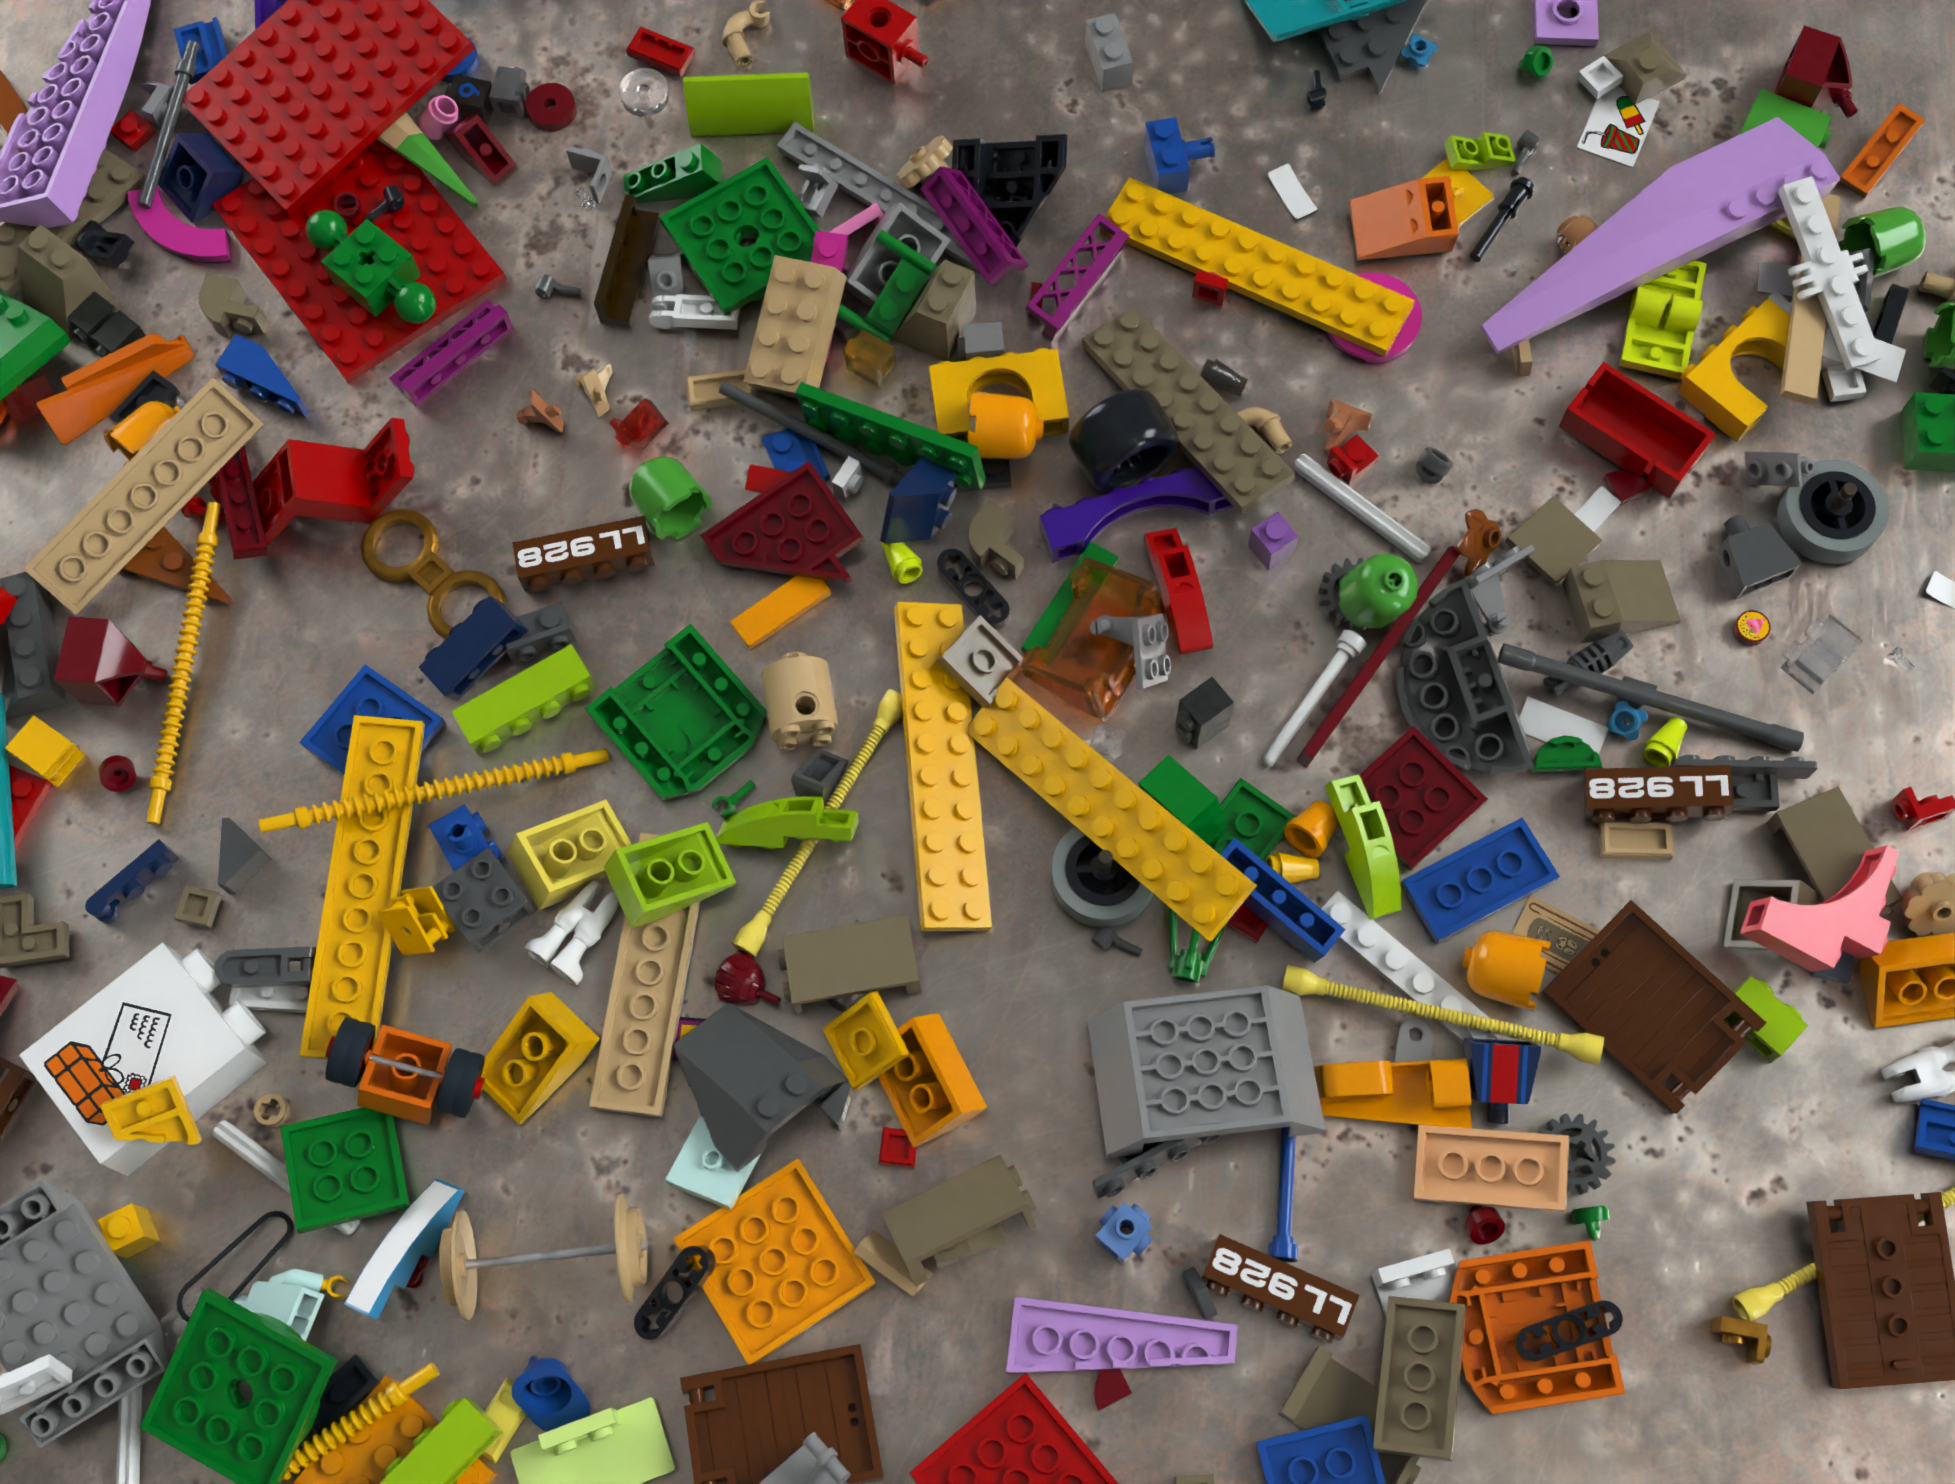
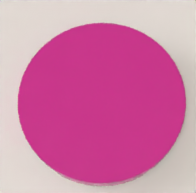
(1406, 335)

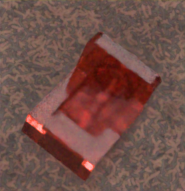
(23, 399)
(639, 425)

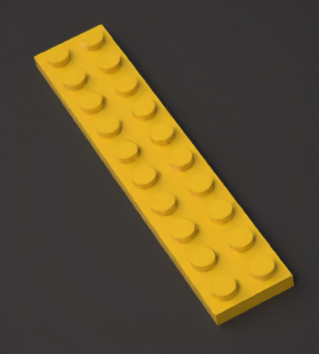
(1260, 267)
(941, 773)
(1111, 810)
(361, 880)

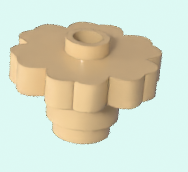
(925, 162)
(1930, 904)

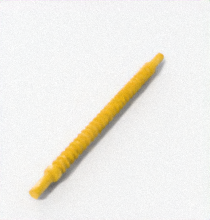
(160, 783)
(304, 817)
(395, 1395)

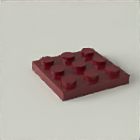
(1420, 796)

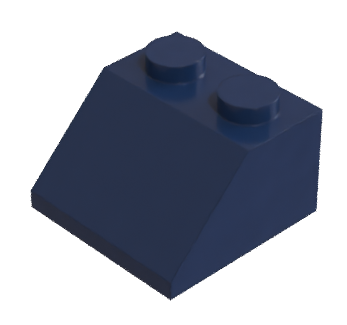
(198, 174)
(919, 503)

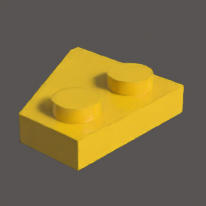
(152, 1114)

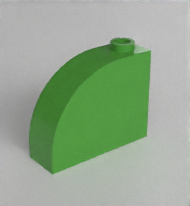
(1805, 120)

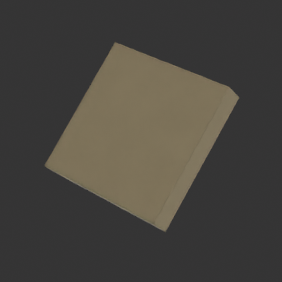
(1558, 540)

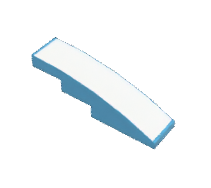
(397, 1255)

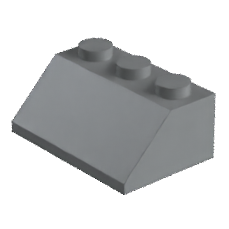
(877, 263)

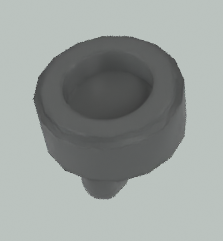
(1434, 461)

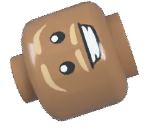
(1574, 231)

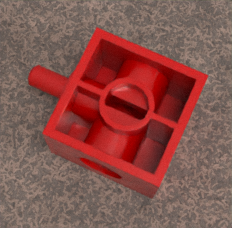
(882, 38)

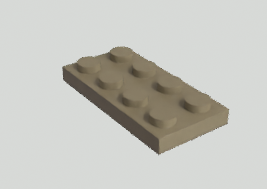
(1420, 1378)

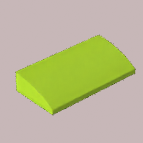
(748, 103)

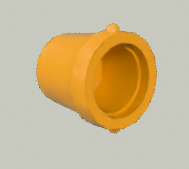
(1312, 829)

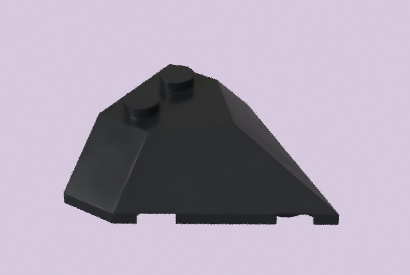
(1012, 176)

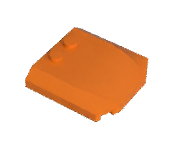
(1517, 1291)

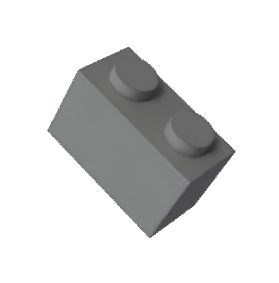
(1108, 52)

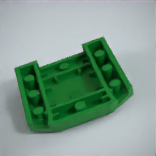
(26, 342)
(680, 716)

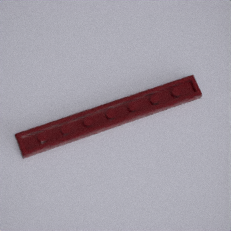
(1376, 658)

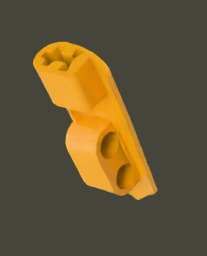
(1397, 1092)

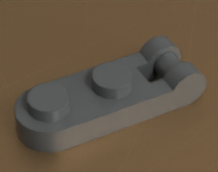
(265, 967)

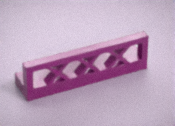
(972, 224)
(1082, 285)
(452, 352)

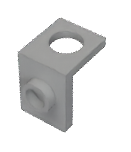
(593, 163)
(666, 274)

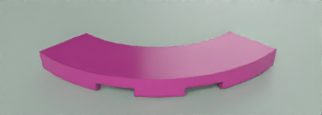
(176, 236)

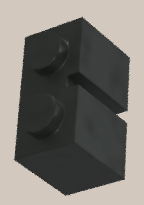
(99, 324)
(1203, 713)

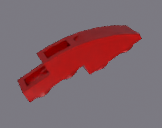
(1180, 590)

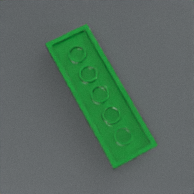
(889, 435)

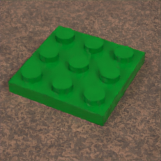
(343, 1168)

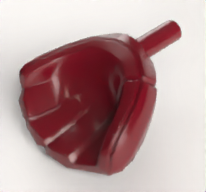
(742, 981)

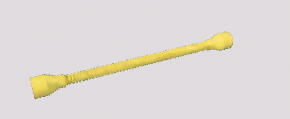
(753, 934)
(1582, 1046)
(1757, 1301)

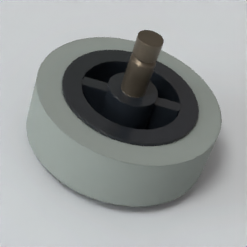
(1833, 512)
(1093, 884)

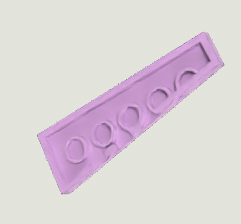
(1085, 1338)

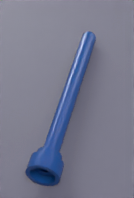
(1282, 1244)

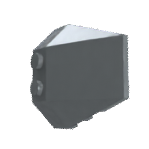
(750, 1080)

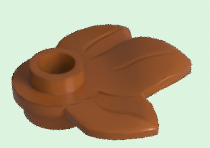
(1479, 540)

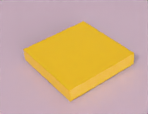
(865, 1041)

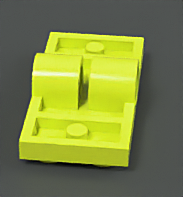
(1664, 322)

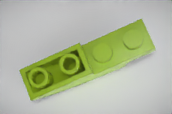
(777, 820)
(1371, 846)

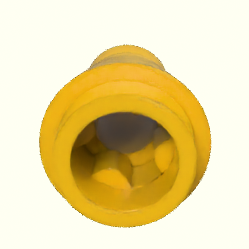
(1294, 867)

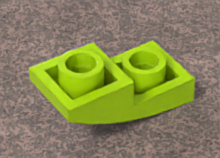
(1483, 153)

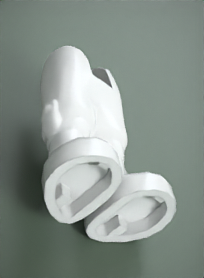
(587, 928)
(1928, 1073)

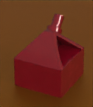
(1818, 73)
(101, 663)

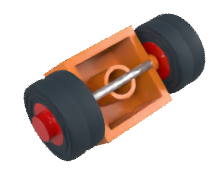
(404, 1071)

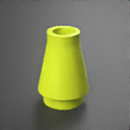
(902, 562)
(1665, 743)

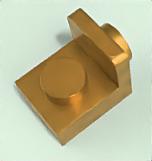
(1737, 1331)

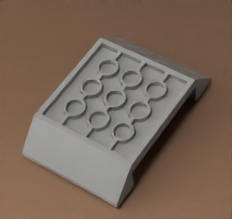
(1203, 1067)
(72, 1301)

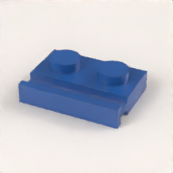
(211, 42)
(791, 450)
(1936, 1130)

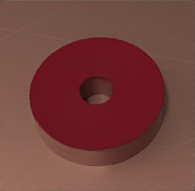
(551, 95)

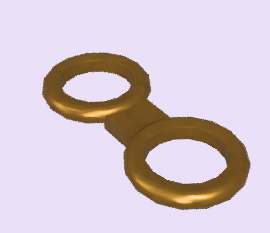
(427, 570)

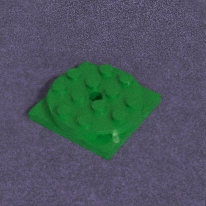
(742, 207)
(200, 1397)

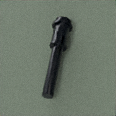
(1519, 191)

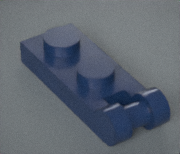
(130, 882)

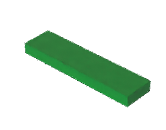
(1062, 600)

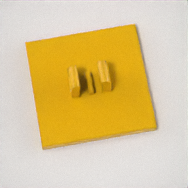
(1467, 191)

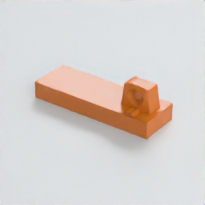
(1881, 150)

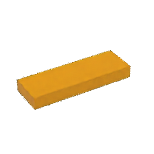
(779, 609)

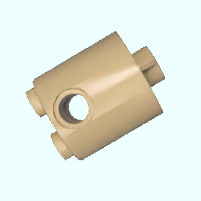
(799, 701)

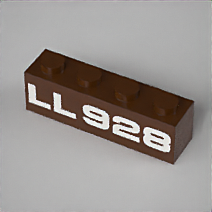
(583, 554)
(1658, 793)
(1279, 1288)

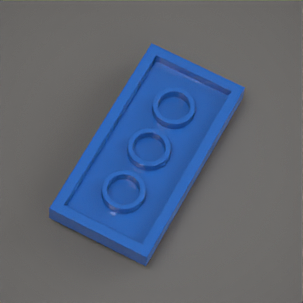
(1479, 880)

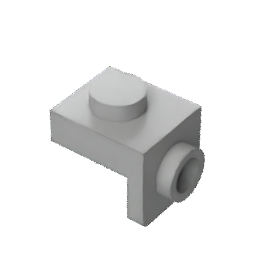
(817, 189)

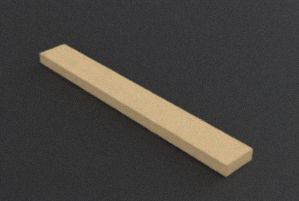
(1806, 333)

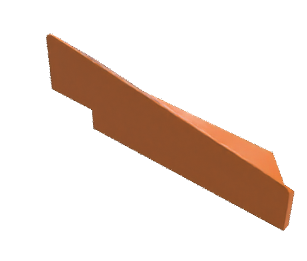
(105, 383)

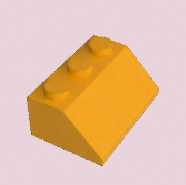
(1910, 981)
(932, 1084)

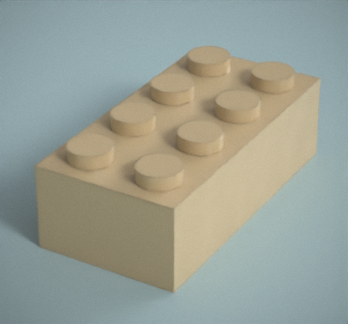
(794, 326)

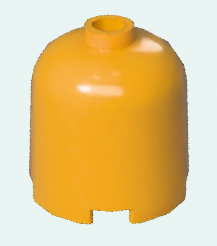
(1004, 426)
(139, 428)
(1506, 967)

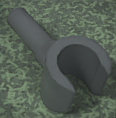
(1529, 144)
(546, 285)
(1106, 936)

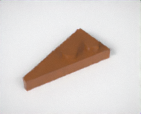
(170, 564)

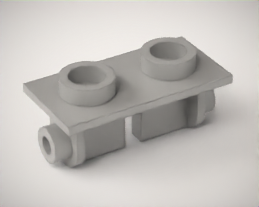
(1777, 468)

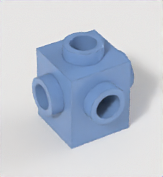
(1119, 1244)

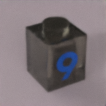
(471, 96)

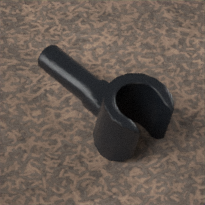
(1316, 97)
(393, 202)

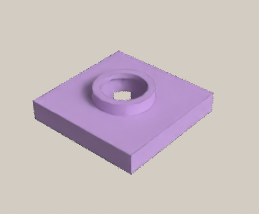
(1556, 30)

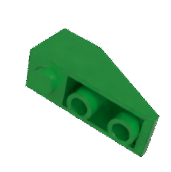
(675, 176)

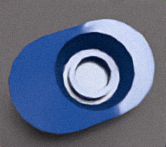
(549, 1394)

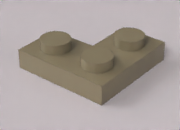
(22, 940)

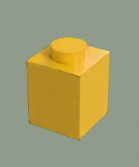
(129, 1230)

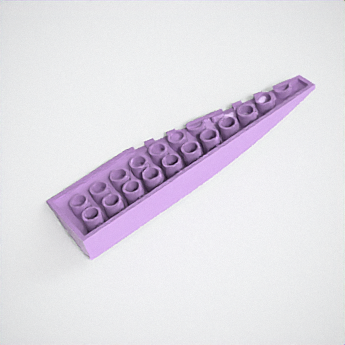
(70, 117)
(1667, 225)

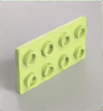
(599, 1449)

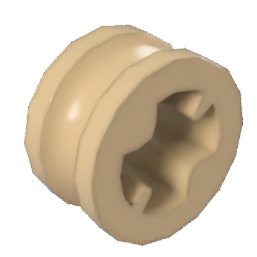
(270, 1100)

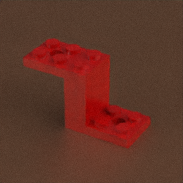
(333, 480)

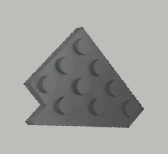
(1370, 43)

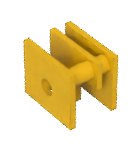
(45, 751)
(424, 917)

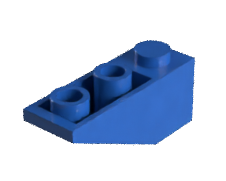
(252, 368)

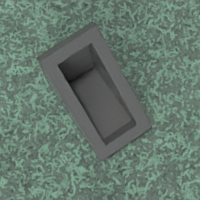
(819, 775)
(239, 858)

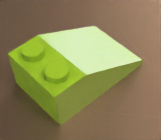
(668, 873)

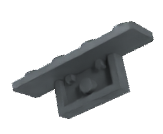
(1756, 778)
(1145, 1164)

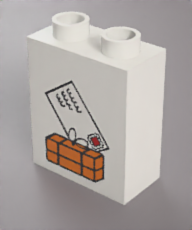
(141, 1030)

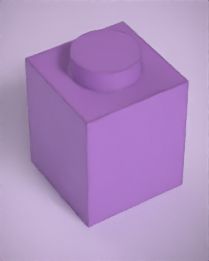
(1273, 540)

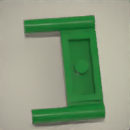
(896, 295)

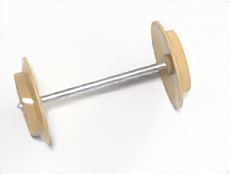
(460, 1264)

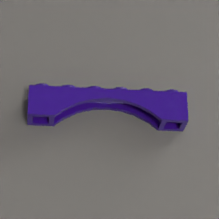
(1072, 528)

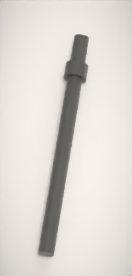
(185, 72)

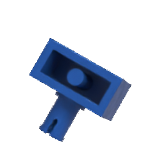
(1170, 154)
(462, 836)

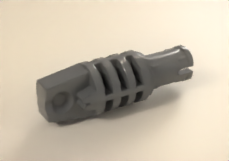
(1596, 657)

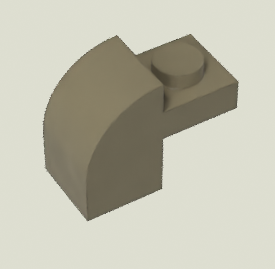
(224, 307)
(988, 539)

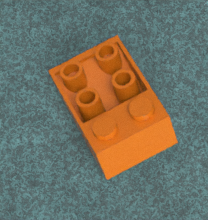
(1405, 220)

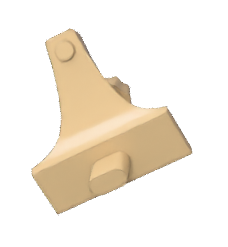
(594, 386)

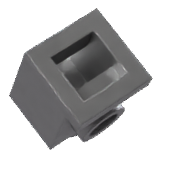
(509, 92)

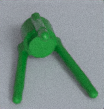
(1187, 965)

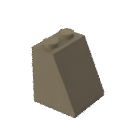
(56, 277)
(940, 312)

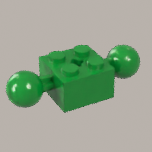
(371, 267)

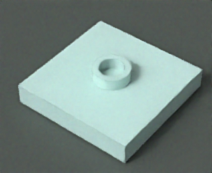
(705, 1172)

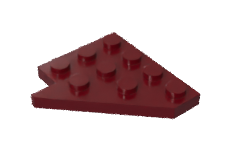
(788, 530)

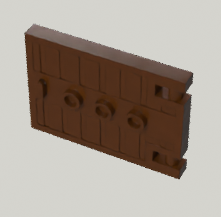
(1653, 1005)
(1885, 1289)
(772, 1408)

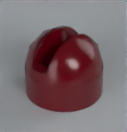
(347, 200)

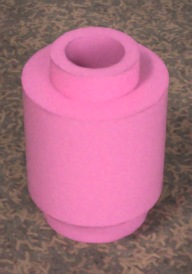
(438, 117)

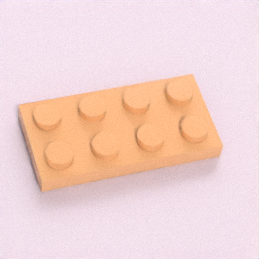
(1492, 1168)

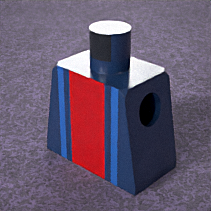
(1501, 1073)

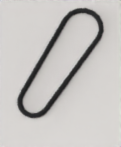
(269, 1214)

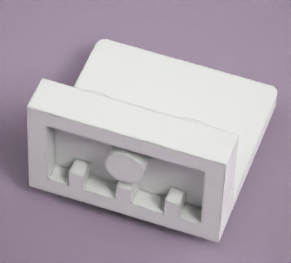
(1416, 1278)

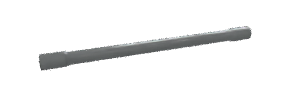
(1770, 733)

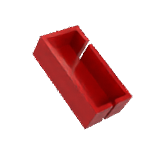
(1636, 429)

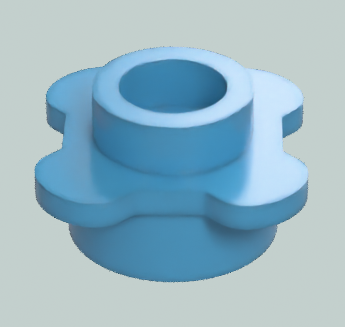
(1415, 57)
(1617, 723)

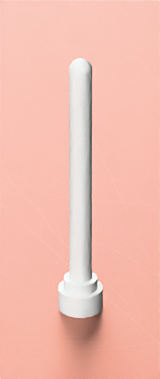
(1349, 646)

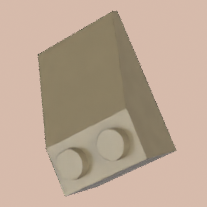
(1619, 597)

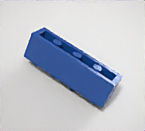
(1284, 906)

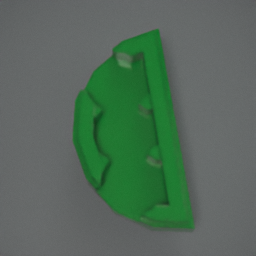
(1565, 755)

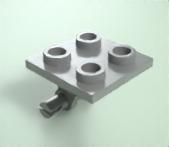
(1487, 591)
(1147, 637)
(810, 1465)

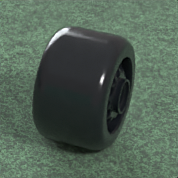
(1123, 440)

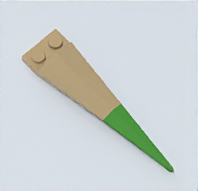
(413, 145)

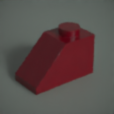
(479, 148)

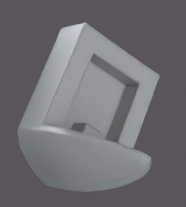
(157, 103)

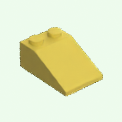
(567, 852)

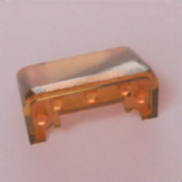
(1089, 667)

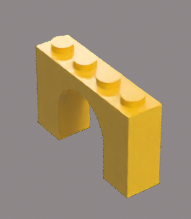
(1032, 372)
(1712, 383)

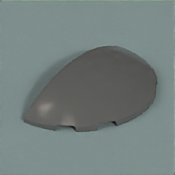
(1458, 689)

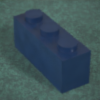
(472, 648)

